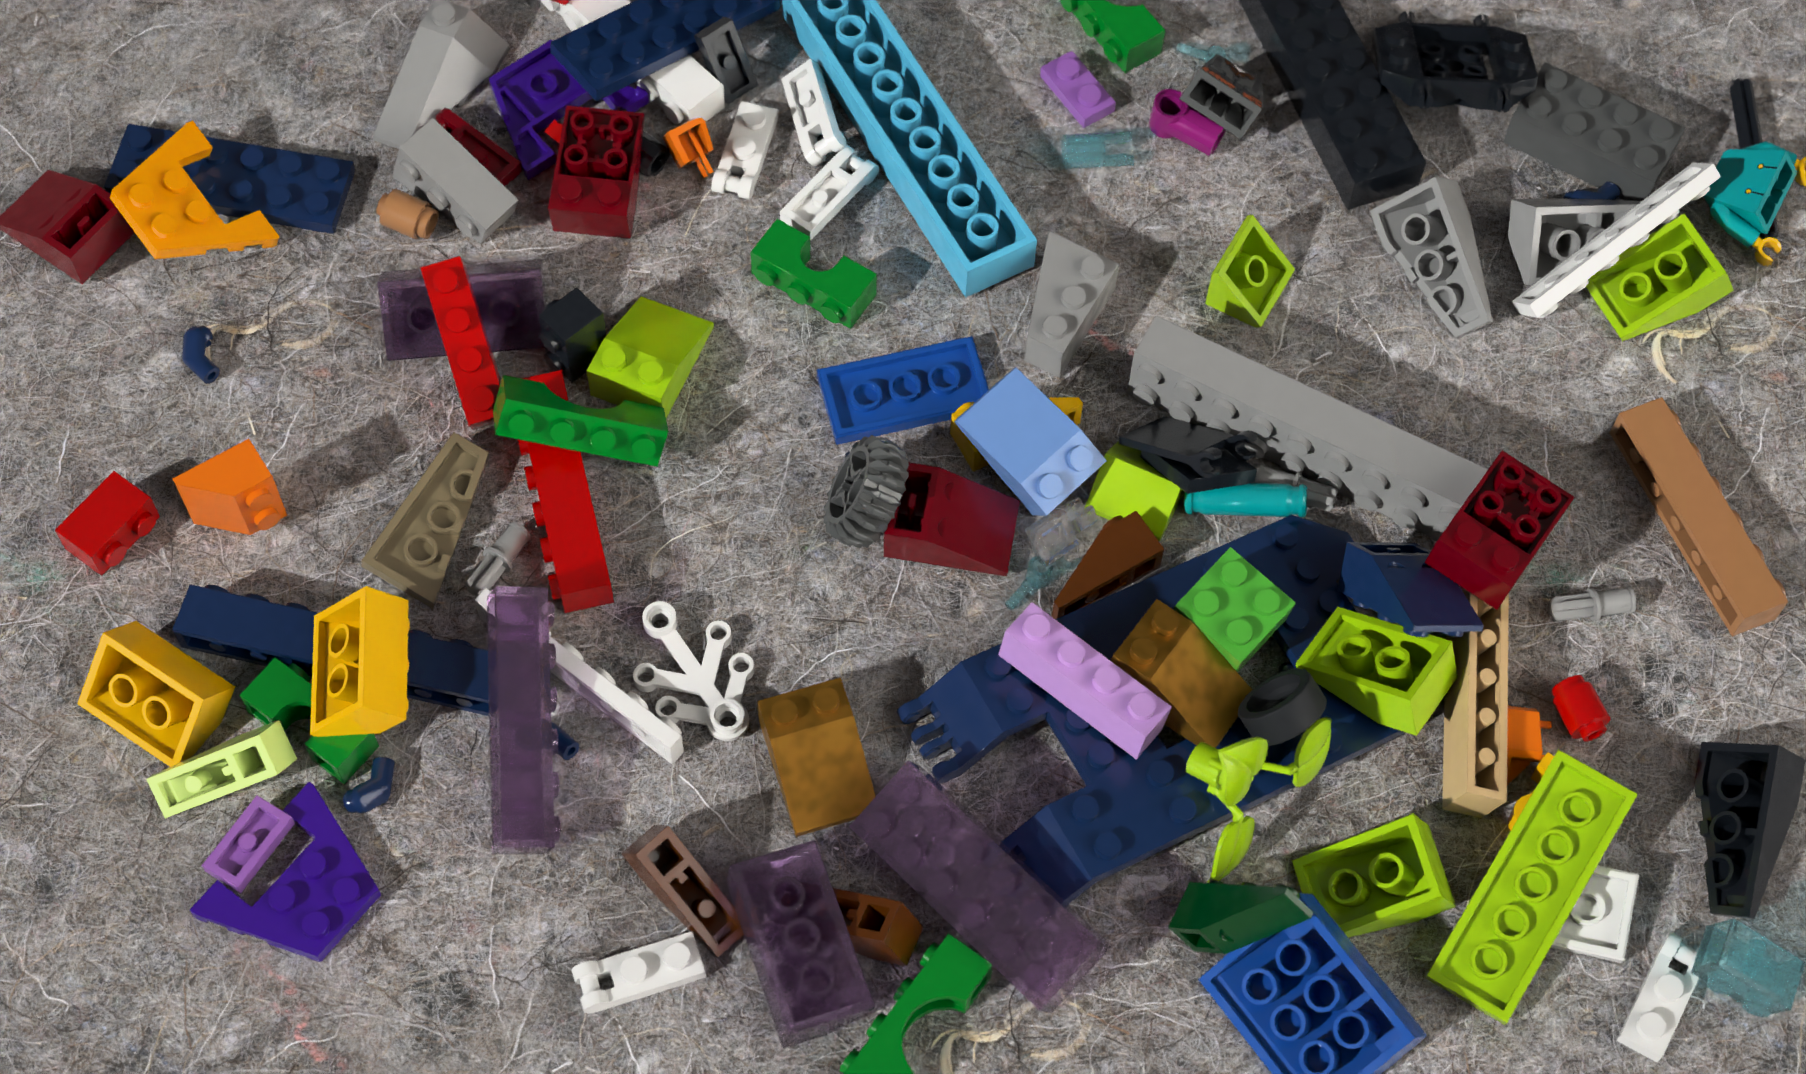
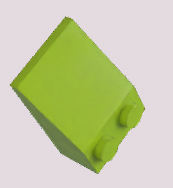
(1660, 281)
(648, 355)
(1381, 668)
(1378, 877)

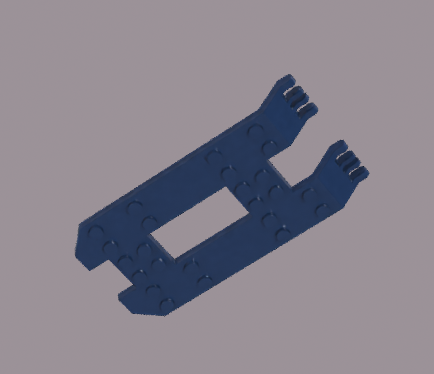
(1152, 801)

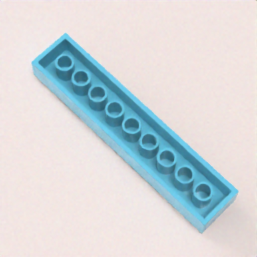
(915, 140)

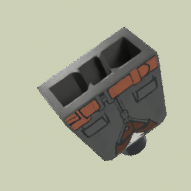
(1225, 95)

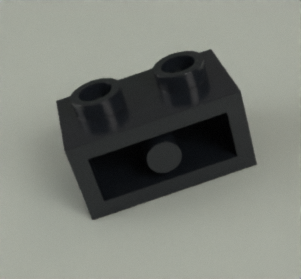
(571, 333)

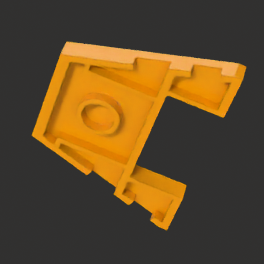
(173, 213)

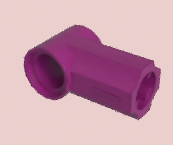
(1184, 122)

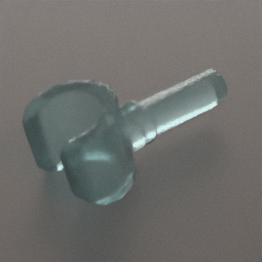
(1201, 54)
(1032, 580)

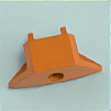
(689, 143)
(1523, 739)

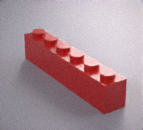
(568, 517)

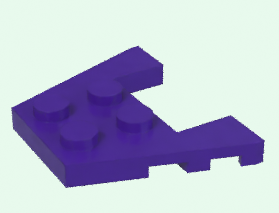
(536, 93)
(312, 899)

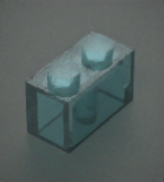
(1748, 968)

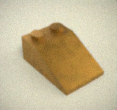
(1184, 671)
(816, 755)

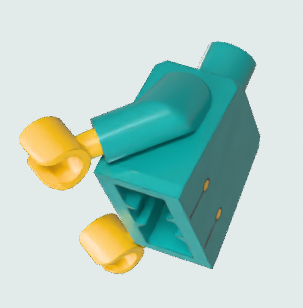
(1752, 192)

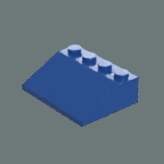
(1312, 1001)

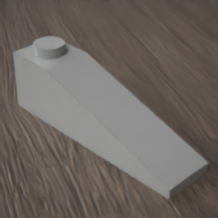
(443, 65)
(1551, 230)
(1437, 247)

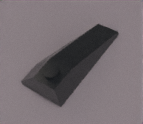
(1746, 813)

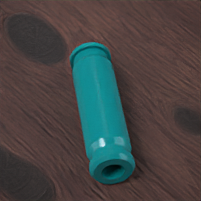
(1250, 500)

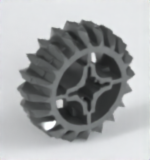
(866, 491)

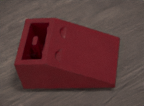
(597, 172)
(67, 224)
(952, 523)
(1499, 529)

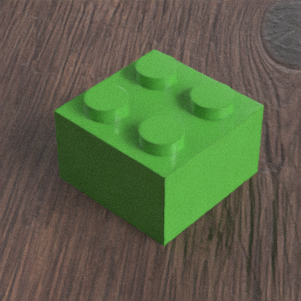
(1235, 608)

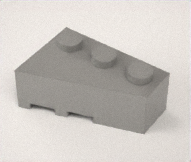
(453, 182)
(1067, 302)

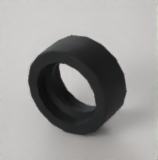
(1282, 706)

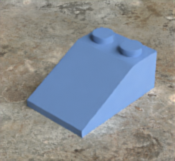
(1030, 443)

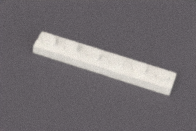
(1626, 232)
(600, 689)

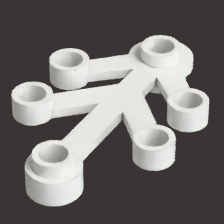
(696, 678)

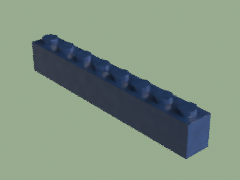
(259, 630)

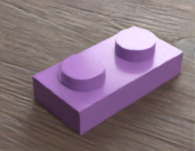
(1077, 89)
(248, 844)

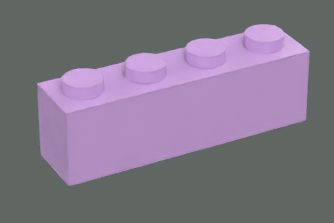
(1084, 680)

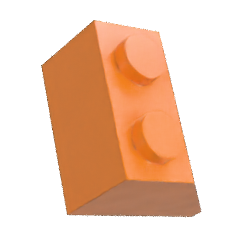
(232, 492)

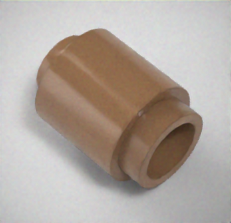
(407, 214)

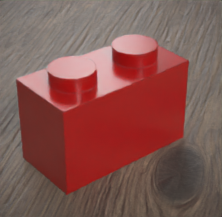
(108, 523)

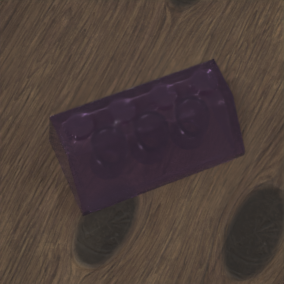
(506, 293)
(798, 943)

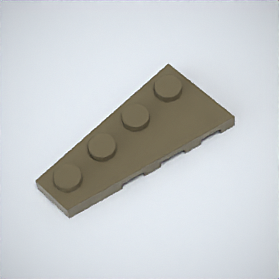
(426, 528)

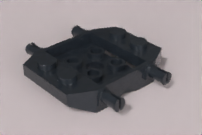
(1446, 67)

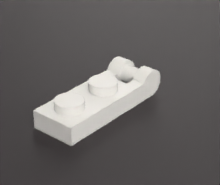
(812, 112)
(745, 150)
(828, 192)
(639, 972)
(1660, 1000)

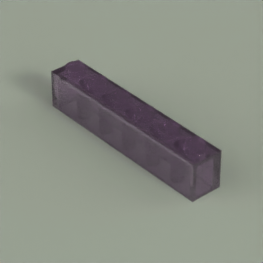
(521, 721)

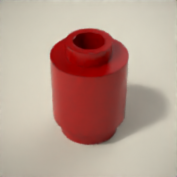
(1580, 708)

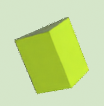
(1249, 275)
(1132, 485)

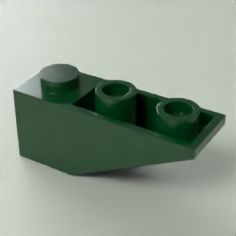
(1231, 916)

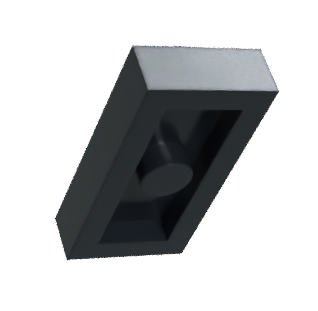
(726, 58)

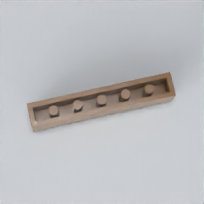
(1698, 516)

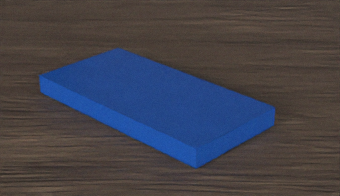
(901, 389)

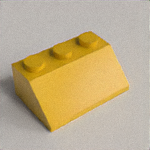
(360, 665)
(154, 693)

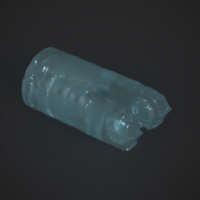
(1089, 150)

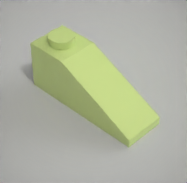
(223, 769)

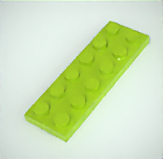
(1531, 887)

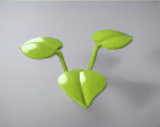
(1231, 775)

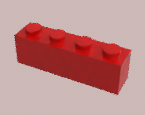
(463, 338)

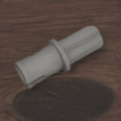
(1318, 494)
(497, 558)
(1593, 604)

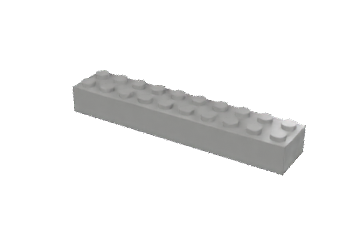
(1302, 428)

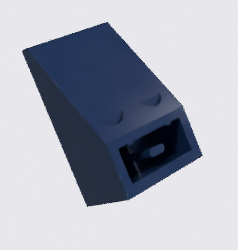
(1405, 589)

